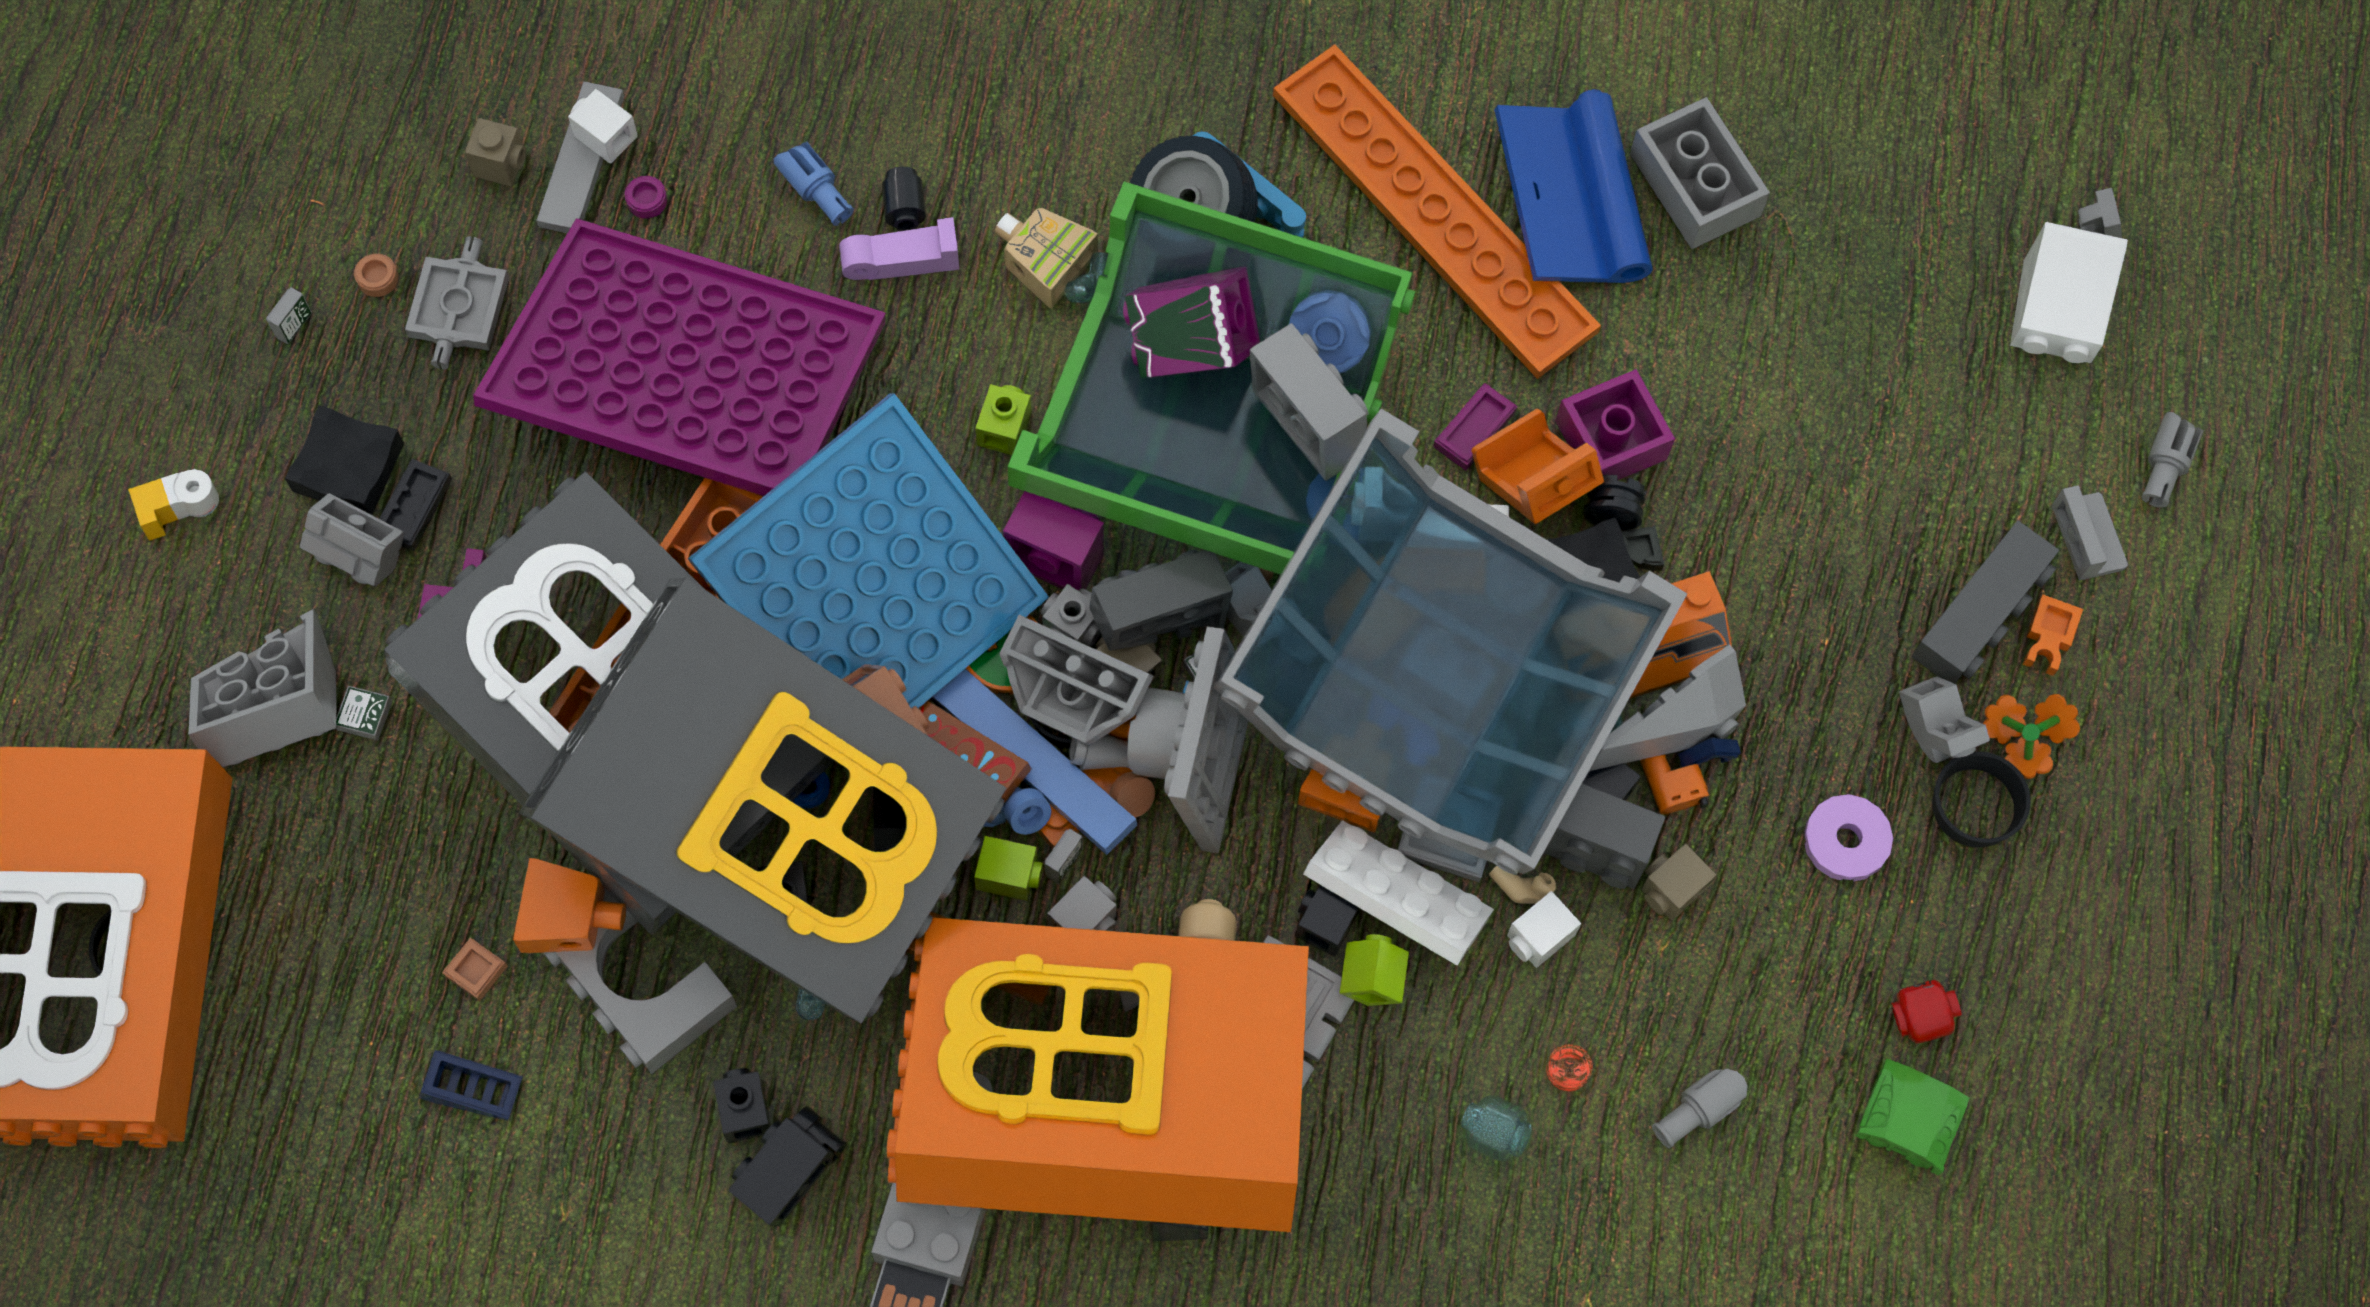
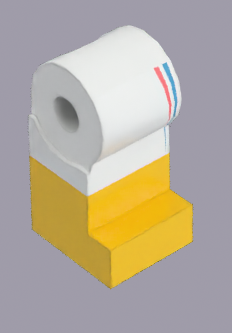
(173, 499)

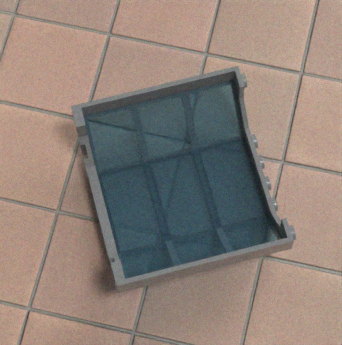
(1443, 656)

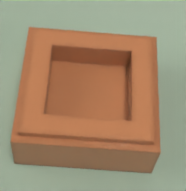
(474, 969)

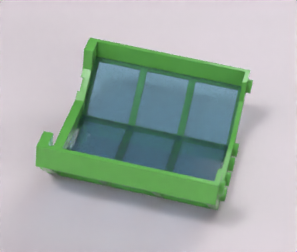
(1198, 447)

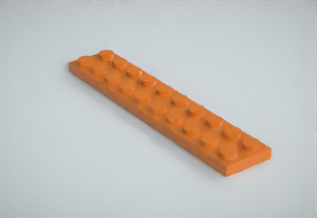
(1435, 210)

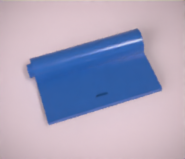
(1574, 191)

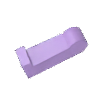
(900, 252)

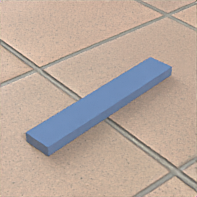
(1052, 774)

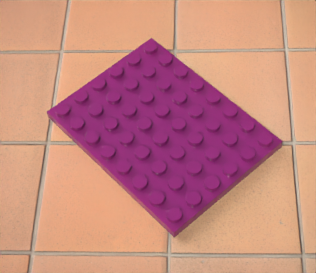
(680, 359)

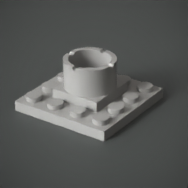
(1193, 743)

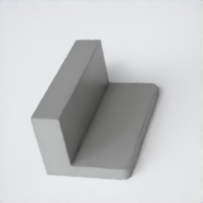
(2088, 533)

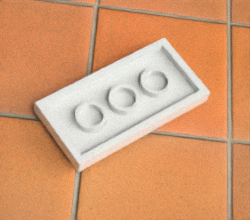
(1399, 892)

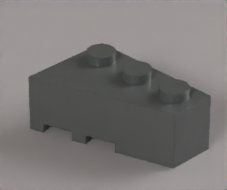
(1162, 600)

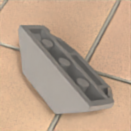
(1070, 682)

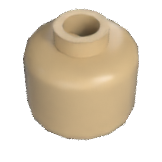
(1208, 920)

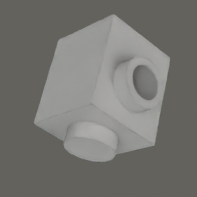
(1085, 907)

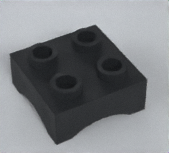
(345, 460)
(1601, 548)

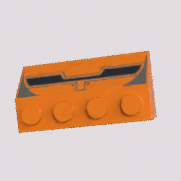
(1692, 637)

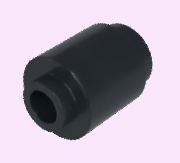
(903, 198)

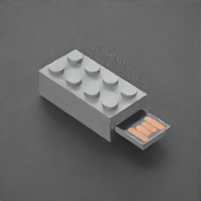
(924, 1248)

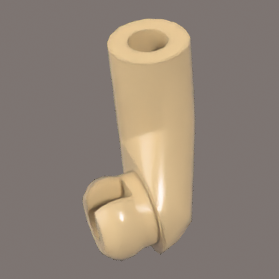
(1523, 889)

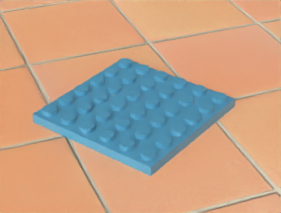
(874, 559)

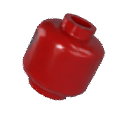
(1925, 1011)

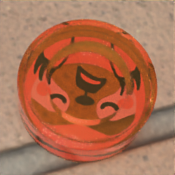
(1569, 1067)

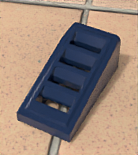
(465, 1102)

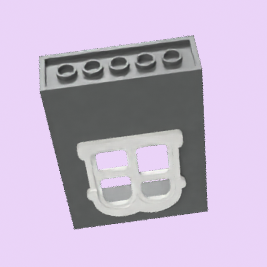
(454, 672)

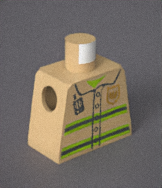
(1046, 251)

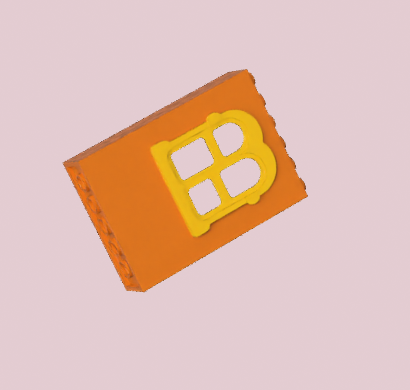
(1211, 1084)

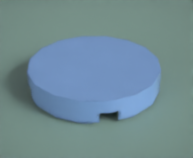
(1336, 326)

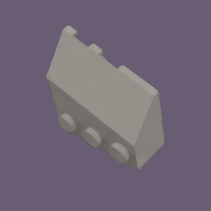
(265, 696)

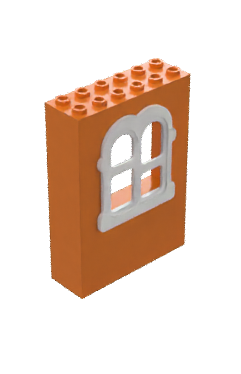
(150, 844)

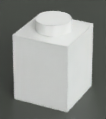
(602, 125)
(1542, 930)

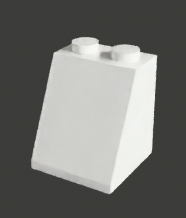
(2067, 292)

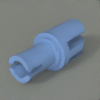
(813, 181)

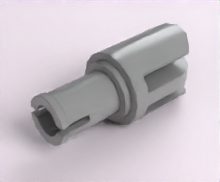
(2170, 457)
(1702, 1105)

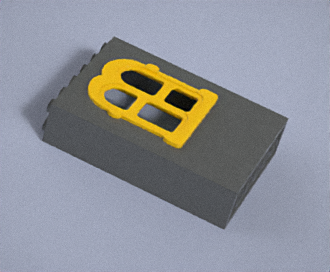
(684, 743)

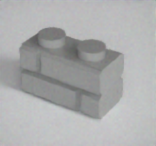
(351, 540)

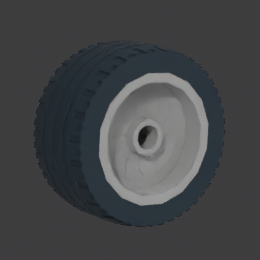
(1199, 172)

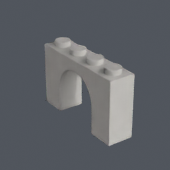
(651, 1027)

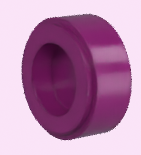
(646, 197)

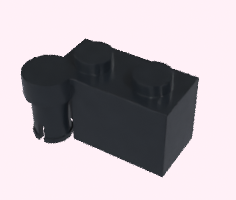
(785, 1166)

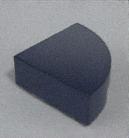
(1711, 748)

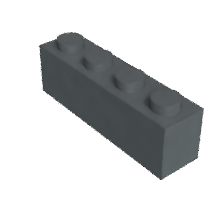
(1986, 603)

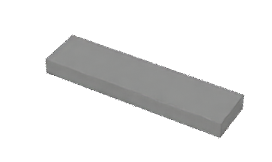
(573, 174)

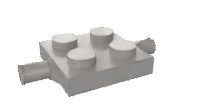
(457, 303)

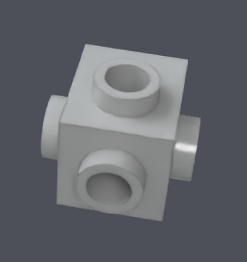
(1074, 602)

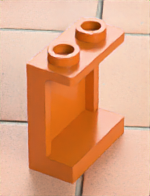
(1536, 467)

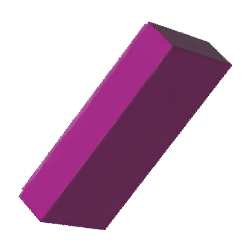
(1478, 420)

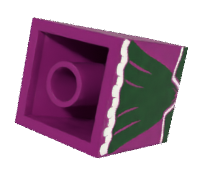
(1192, 323)

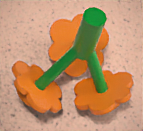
(2053, 720)

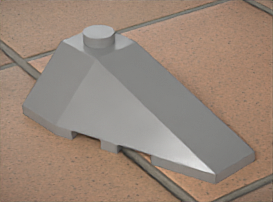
(1681, 718)

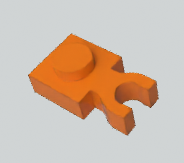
(2053, 629)

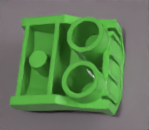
(1912, 1115)

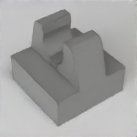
(2101, 216)

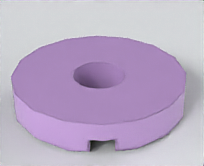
(1853, 814)

